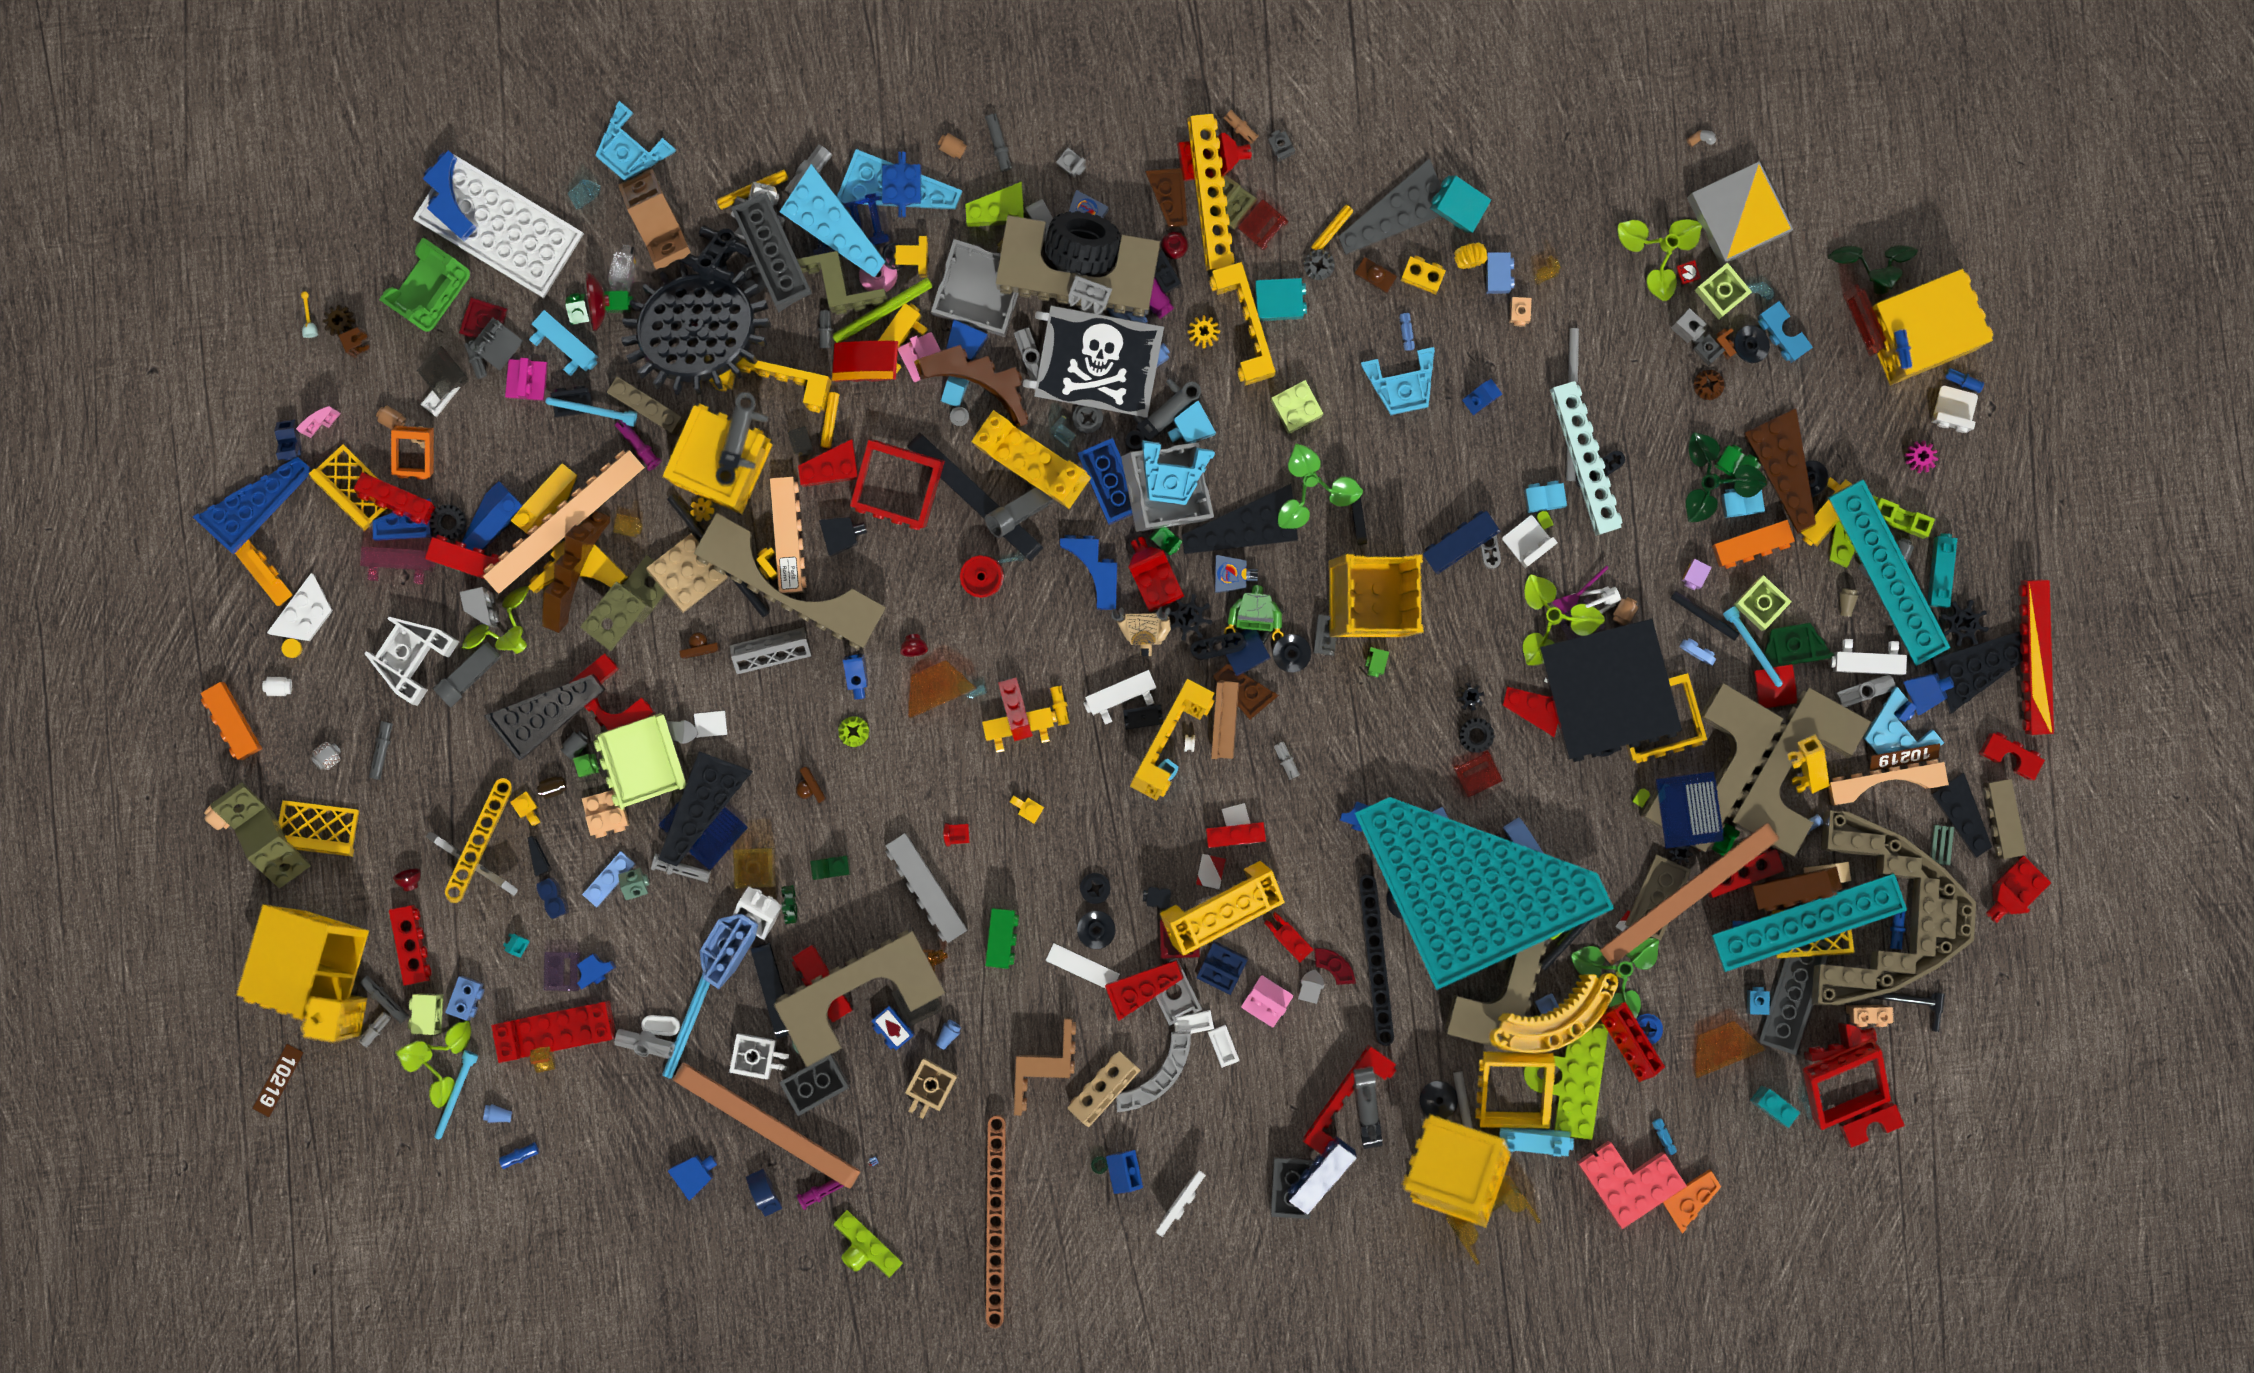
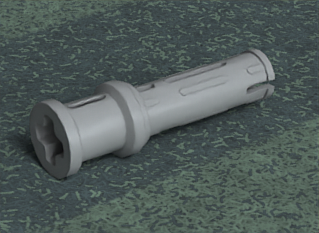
(681, 869)

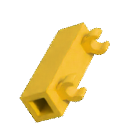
(902, 325)
(1825, 518)
(1038, 719)
(1813, 764)

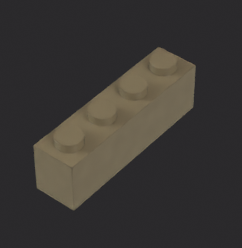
(645, 405)
(2005, 819)

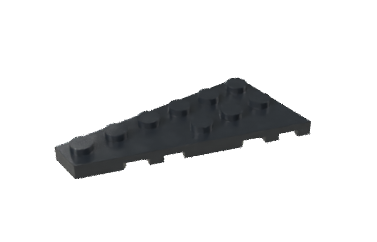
(1977, 667)

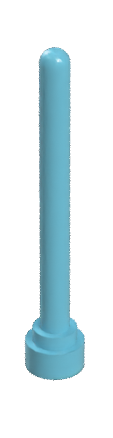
(627, 417)
(1733, 616)
(469, 1059)

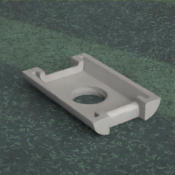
(1176, 1007)

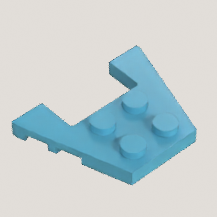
(623, 153)
(1403, 391)
(1172, 482)
(1889, 734)

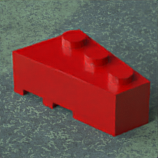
(830, 467)

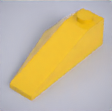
(546, 499)

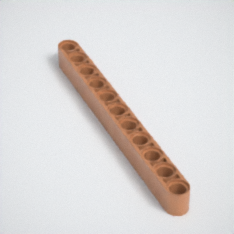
(1689, 894)
(766, 1125)
(999, 1269)

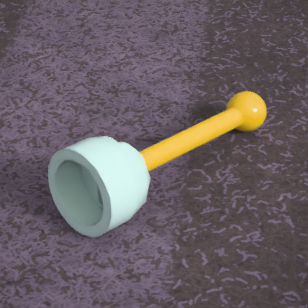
(309, 329)

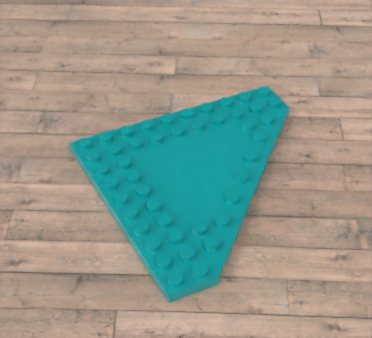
(1472, 892)

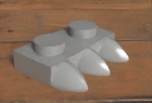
(1090, 294)

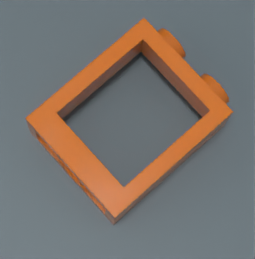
(417, 433)

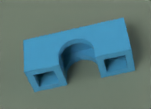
(1772, 321)

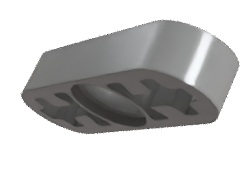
(1495, 554)

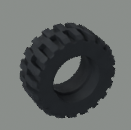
(1082, 243)

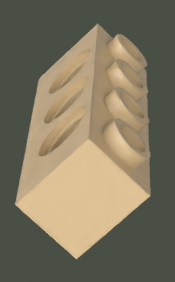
(1113, 1088)

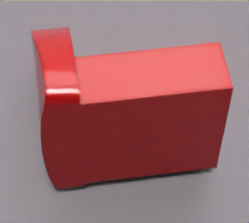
(956, 834)

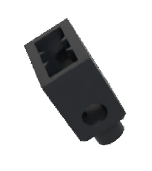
(840, 534)

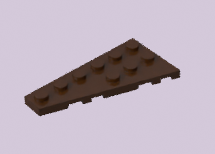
(1782, 458)

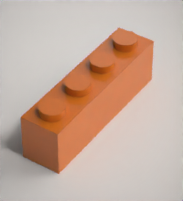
(1753, 543)
(231, 721)

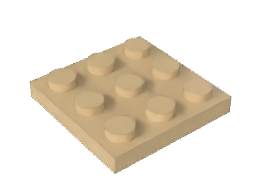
(683, 576)

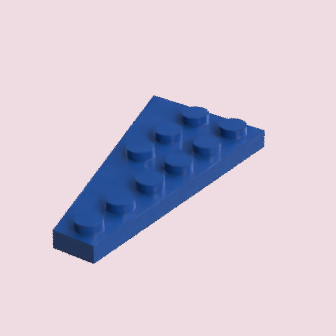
(247, 509)

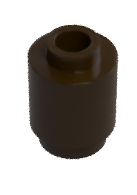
(551, 787)

